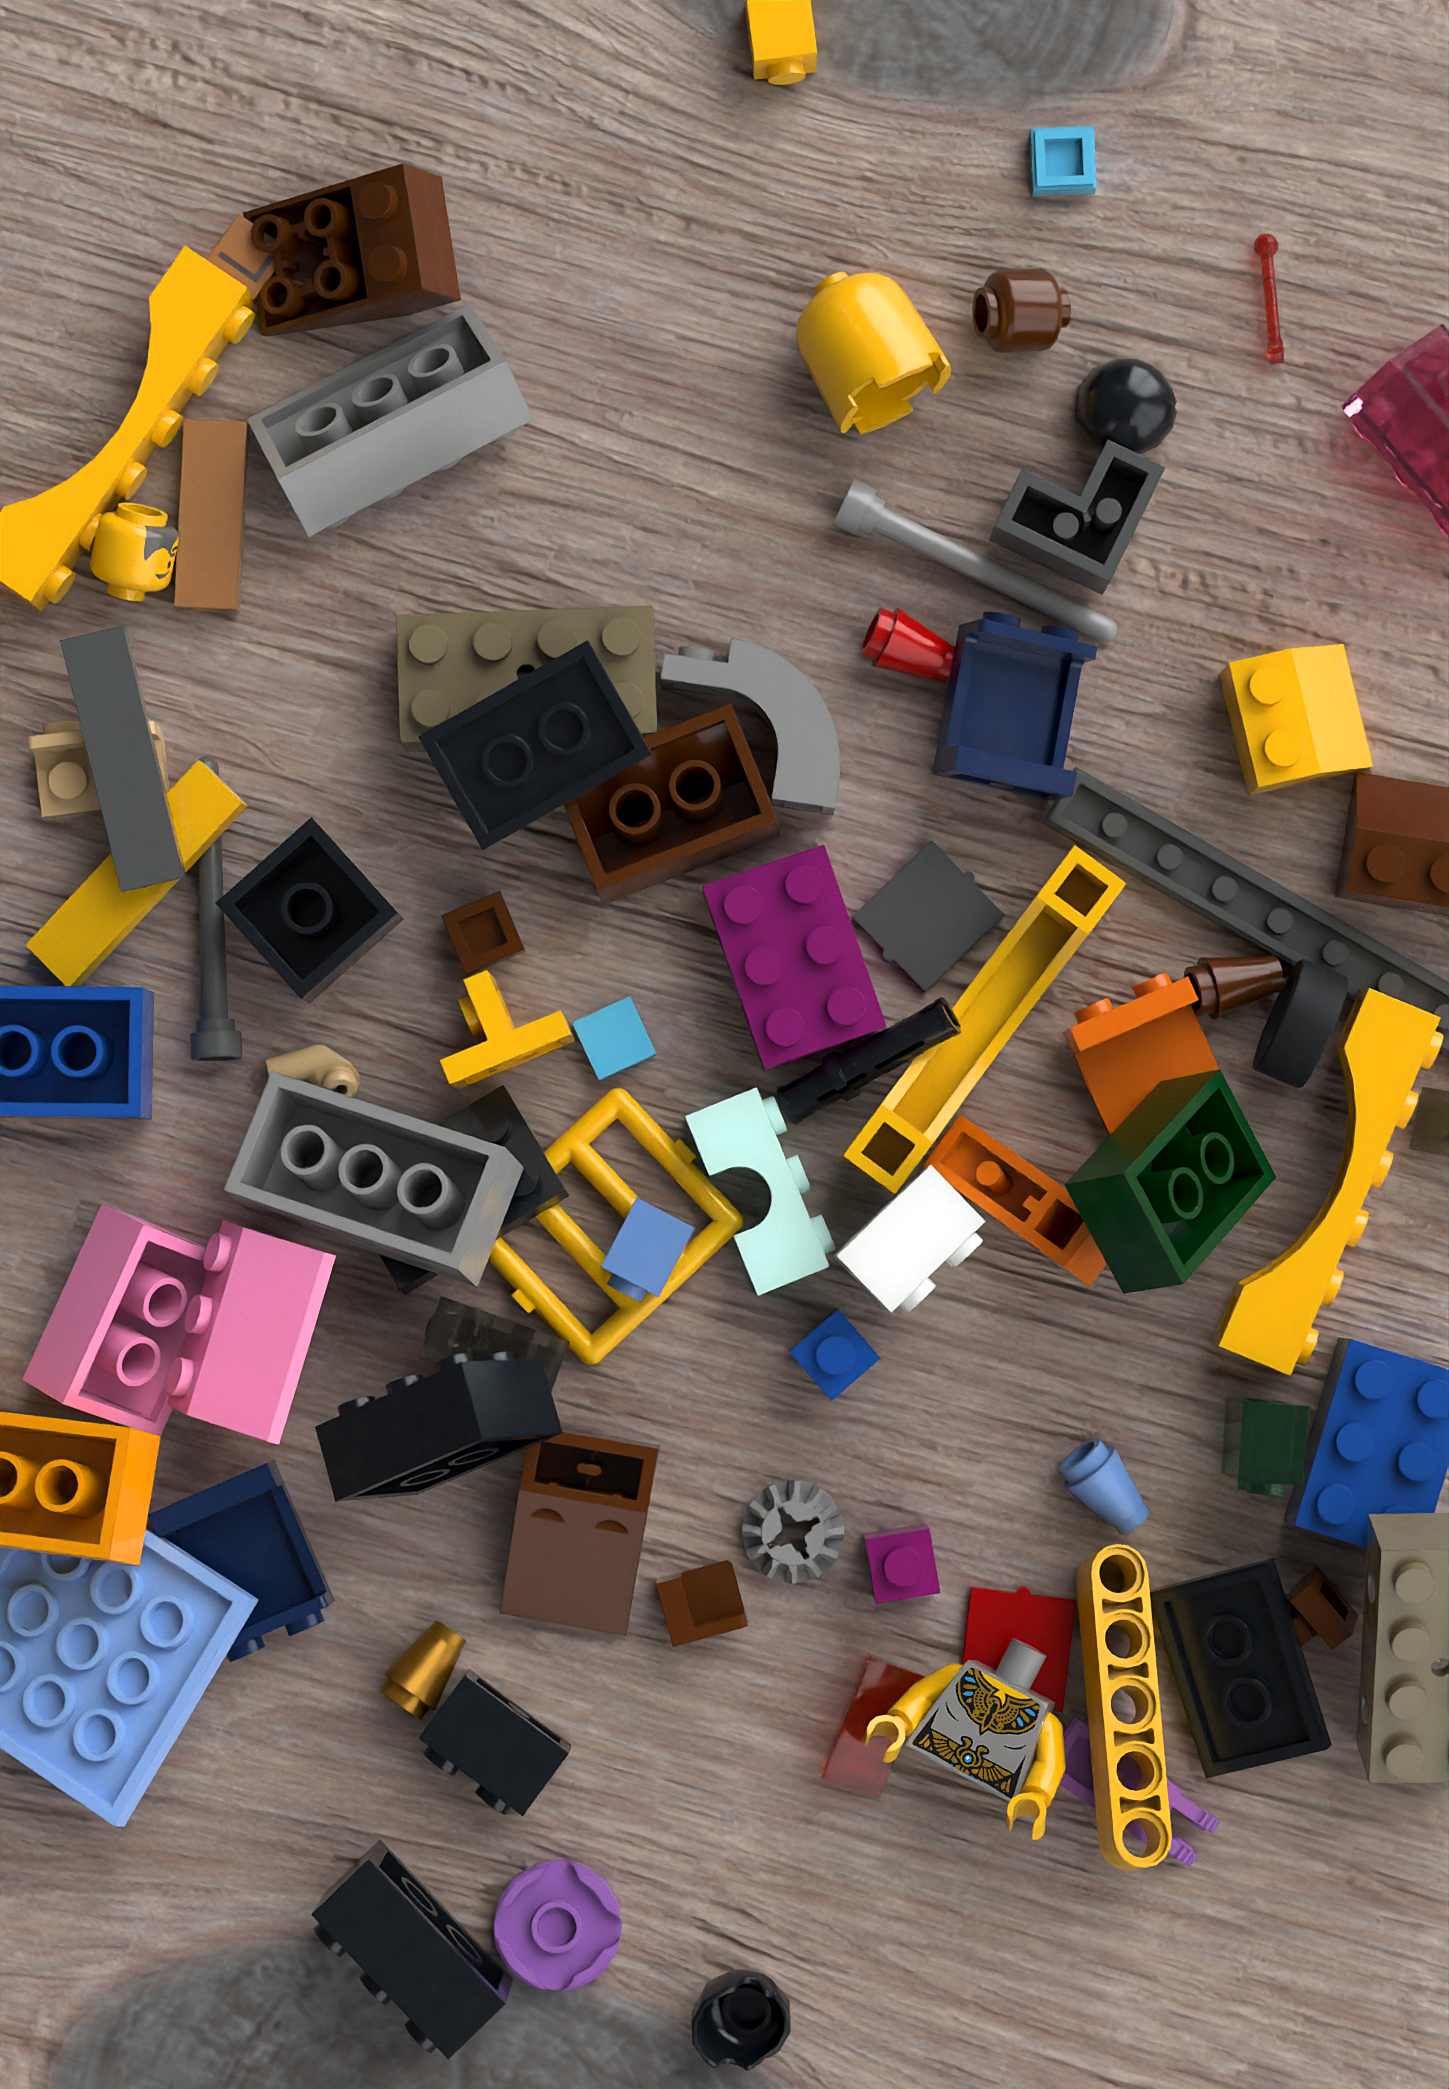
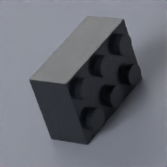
(437, 1426)
(411, 1951)

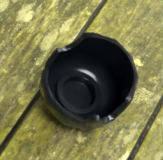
(1126, 405)
(740, 2019)

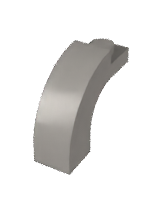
(787, 703)

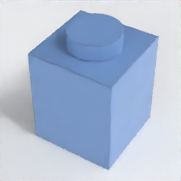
(645, 1251)

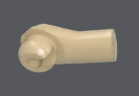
(318, 1067)

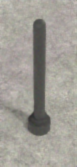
(215, 1033)

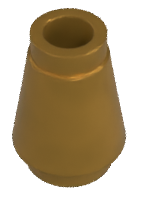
(423, 1670)

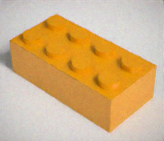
(75, 1487)

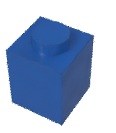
(834, 1354)

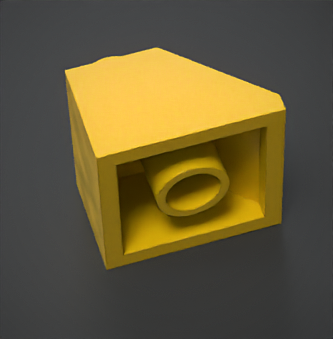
(1294, 717)

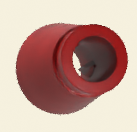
(907, 646)

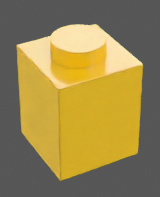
(781, 40)

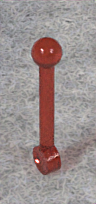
(1266, 247)

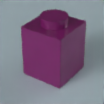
(901, 1563)

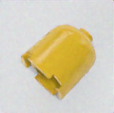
(868, 350)

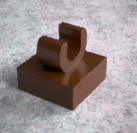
(1321, 1610)

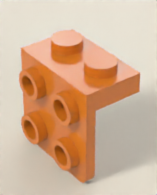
(1138, 1045)

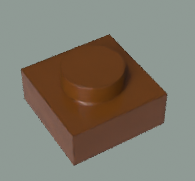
(483, 933)

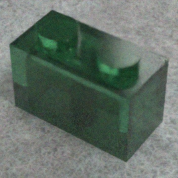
(1264, 1444)

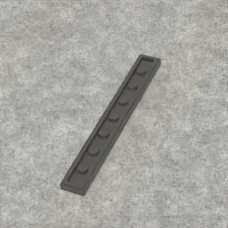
(1239, 896)

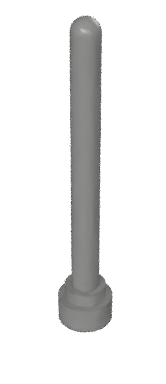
(866, 512)

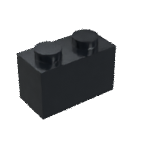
(493, 1745)

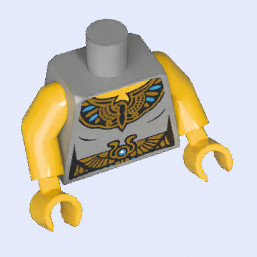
(985, 1729)

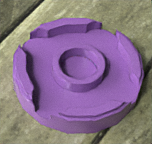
(557, 1925)

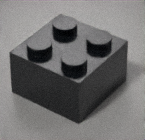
(309, 911)

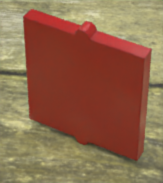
(1032, 1618)

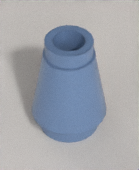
(1104, 1485)

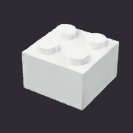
(910, 1240)

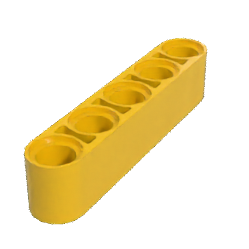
(1108, 1736)

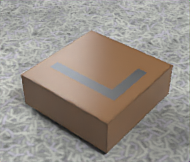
(241, 259)

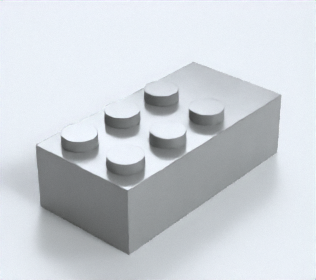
(374, 1178)

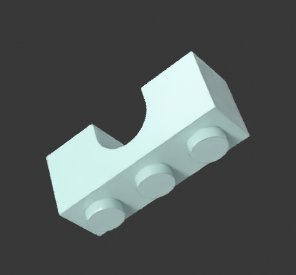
(744, 1135)

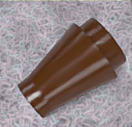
(1232, 982)

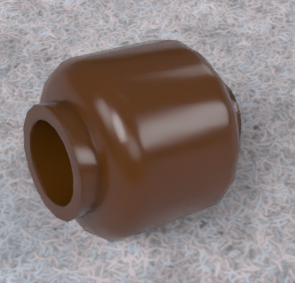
(1020, 310)

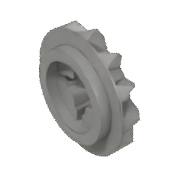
(763, 1523)

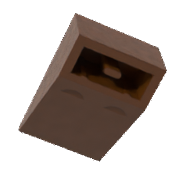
(356, 252)
(579, 1530)

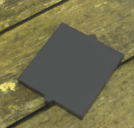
(928, 916)

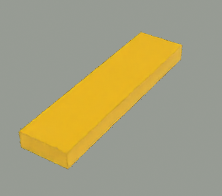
(100, 914)

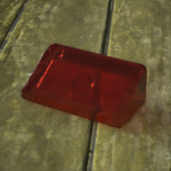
(874, 1694)

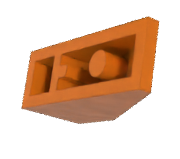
(1017, 1197)

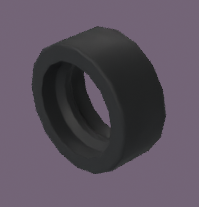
(1300, 1023)

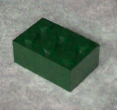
(1171, 1182)

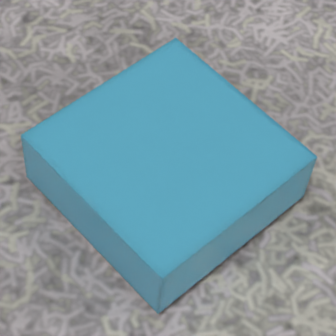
(1062, 161)
(614, 1038)

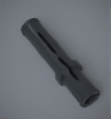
(847, 1072)

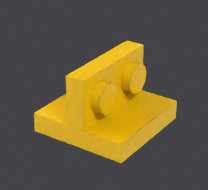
(505, 1045)

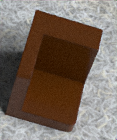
(701, 1602)

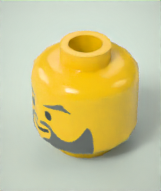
(134, 551)

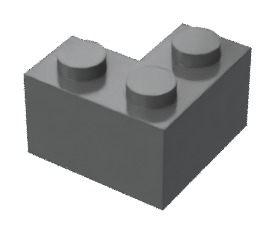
(1082, 533)

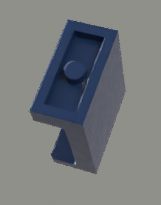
(1011, 707)
(257, 1542)

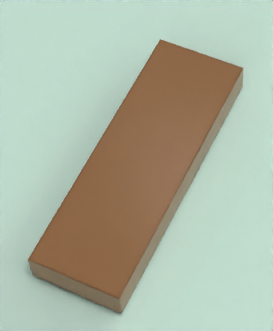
(211, 515)

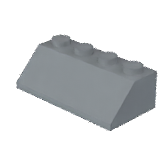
(390, 420)

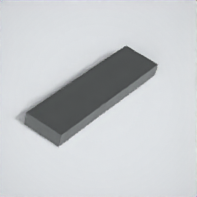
(123, 758)

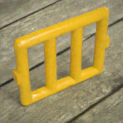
(575, 1148)

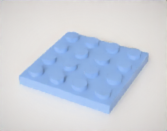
(108, 1664)

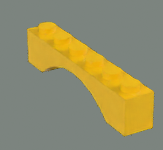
(191, 322)
(988, 1016)
(1380, 1058)

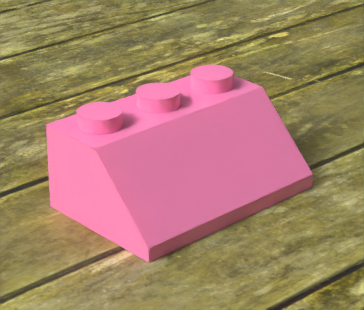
(120, 1322)
(249, 1330)

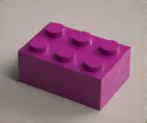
(794, 958)

